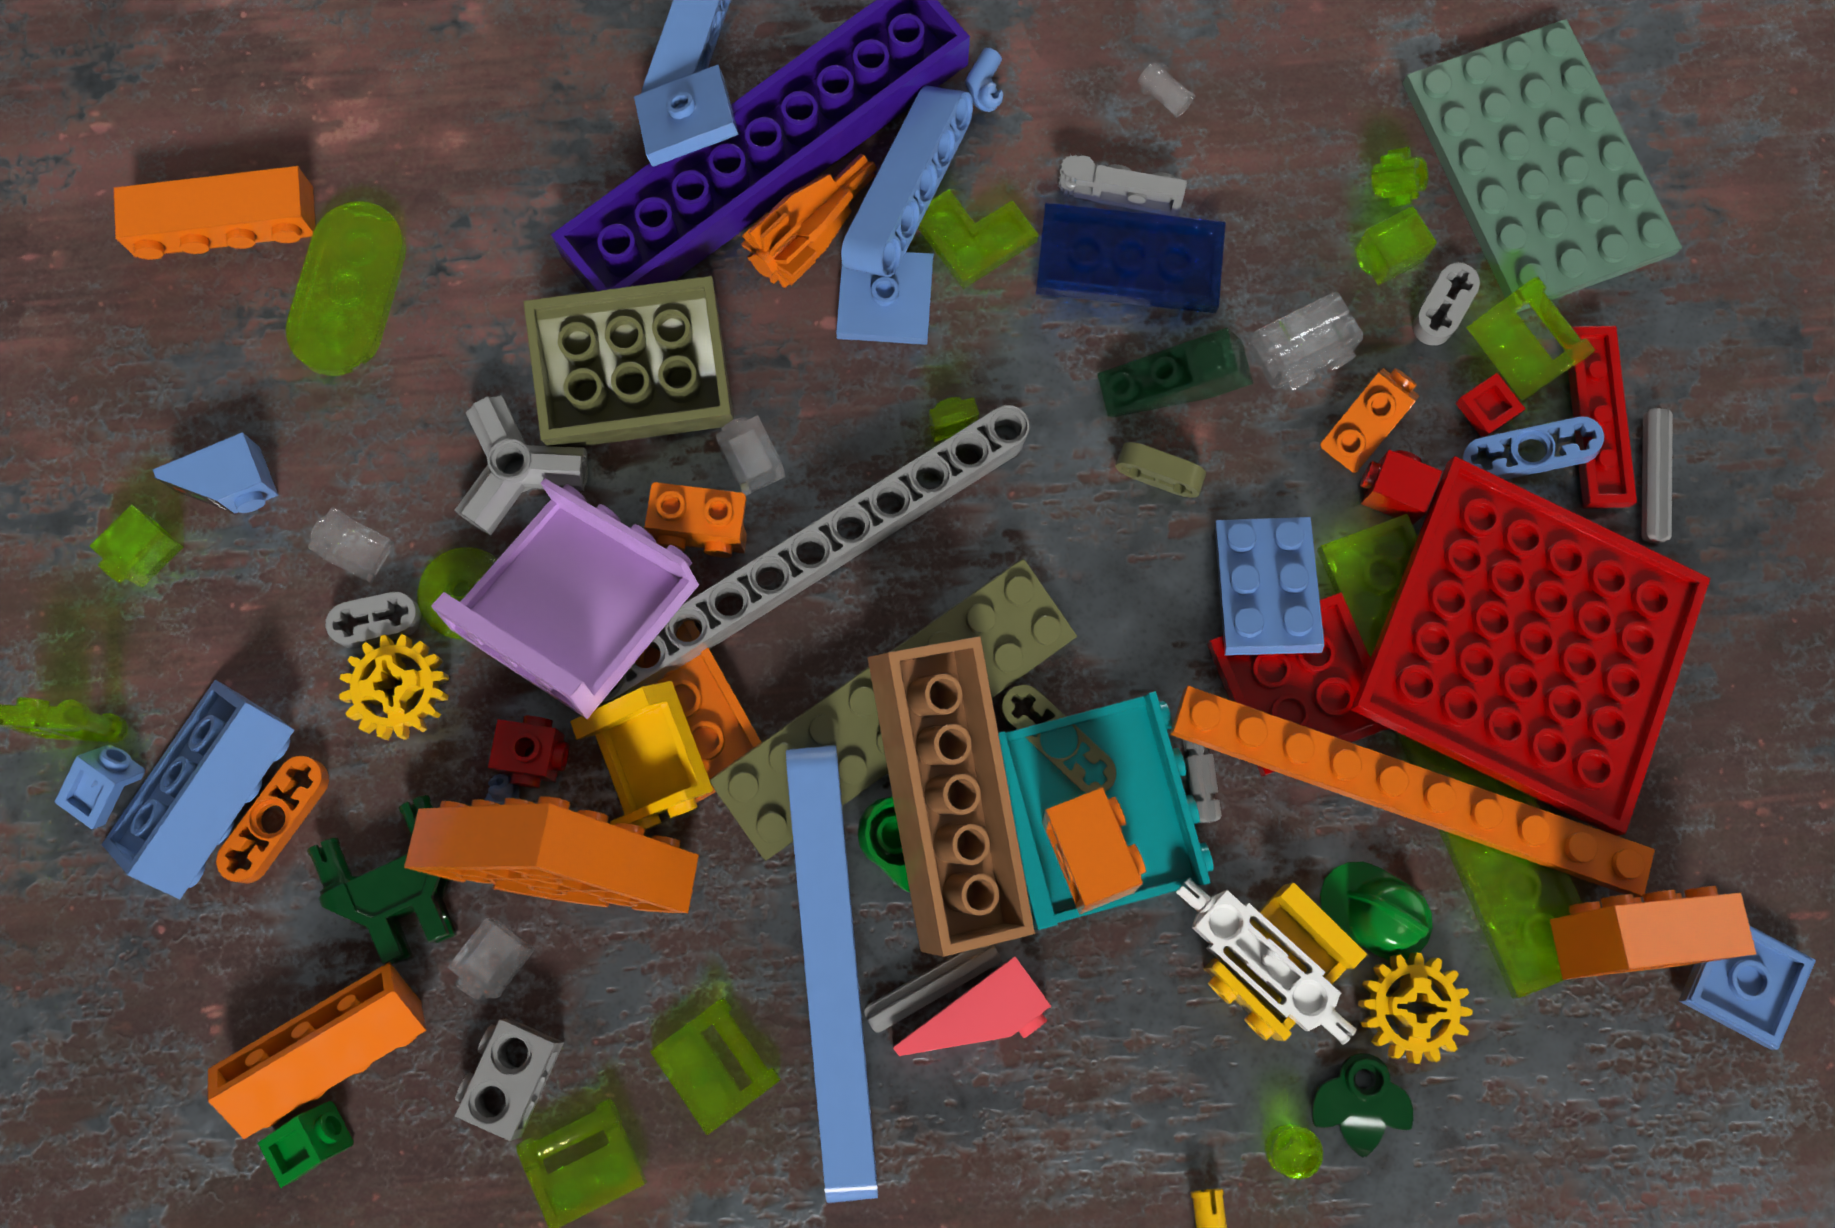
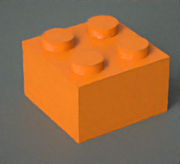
(1093, 850)

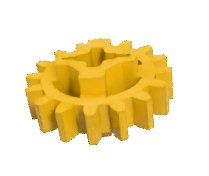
(373, 688)
(1413, 1027)

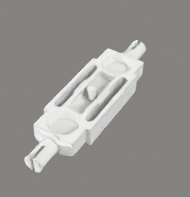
(1304, 996)

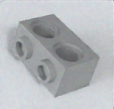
(519, 1084)

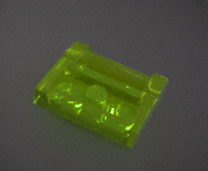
(1515, 347)
(67, 721)
(701, 1075)
(589, 1180)

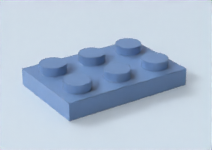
(1268, 586)

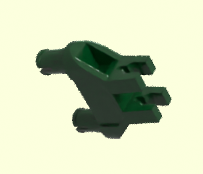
(384, 894)

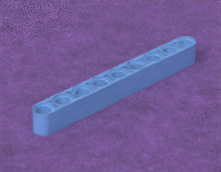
(831, 974)

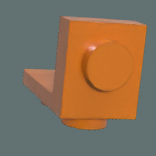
(1370, 418)

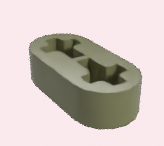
(1160, 469)

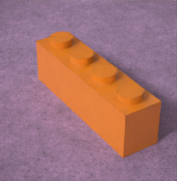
(214, 212)
(315, 1051)

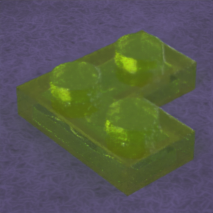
(971, 247)

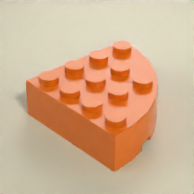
(553, 854)

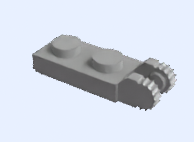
(1120, 186)

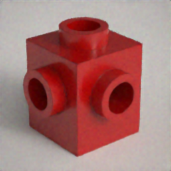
(514, 743)

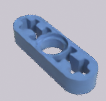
(1564, 429)

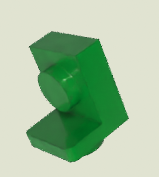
(305, 1143)

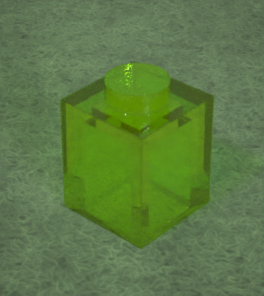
(1394, 245)
(135, 547)

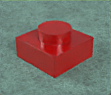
(1490, 405)

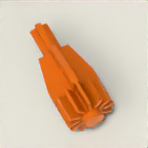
(805, 223)

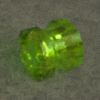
(1304, 1151)

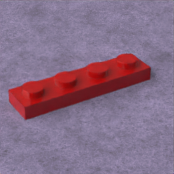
(1599, 394)

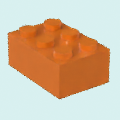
(1651, 933)

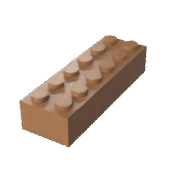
(951, 796)

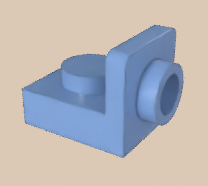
(97, 783)

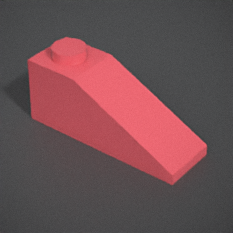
(990, 1010)

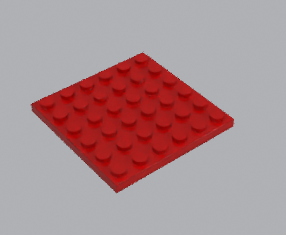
(1533, 646)

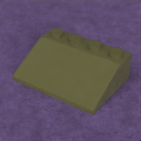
(628, 363)

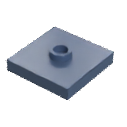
(685, 115)
(887, 307)
(1753, 991)

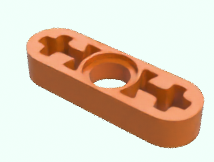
(294, 816)

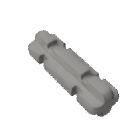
(1202, 781)

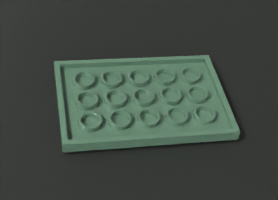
(1541, 163)

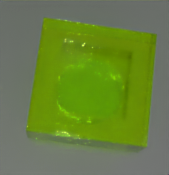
(951, 417)

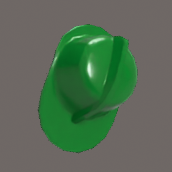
(1377, 909)

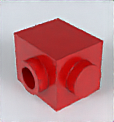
(1400, 485)

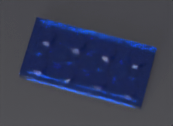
(1131, 258)

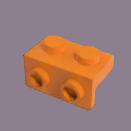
(697, 518)

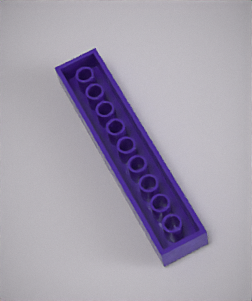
(788, 135)

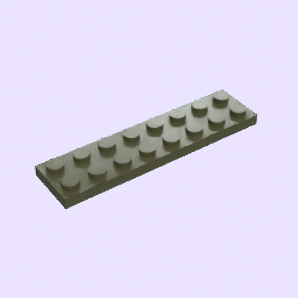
(1017, 633)

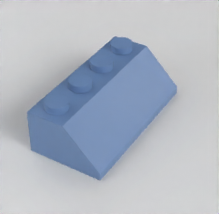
(197, 791)

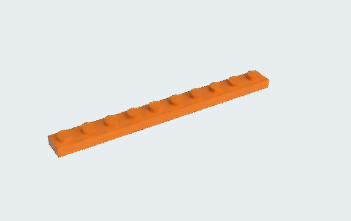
(1413, 792)

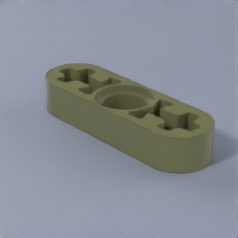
(1038, 708)

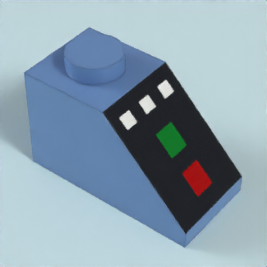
(222, 475)

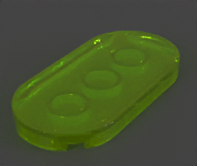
(346, 288)

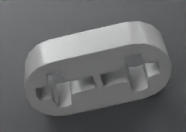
(1453, 308)
(372, 609)

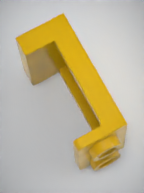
(648, 754)
(1311, 932)

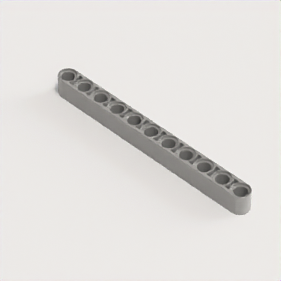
(836, 549)

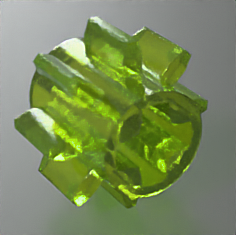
(1399, 177)

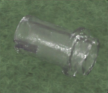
(1165, 88)

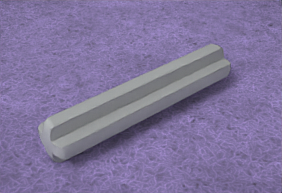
(1657, 475)
(929, 986)

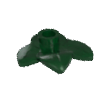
(1362, 1111)

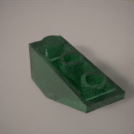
(1177, 375)

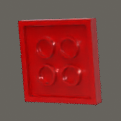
(1306, 687)

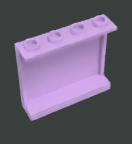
(573, 599)

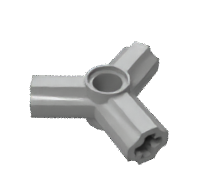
(502, 441)

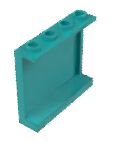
(1146, 786)

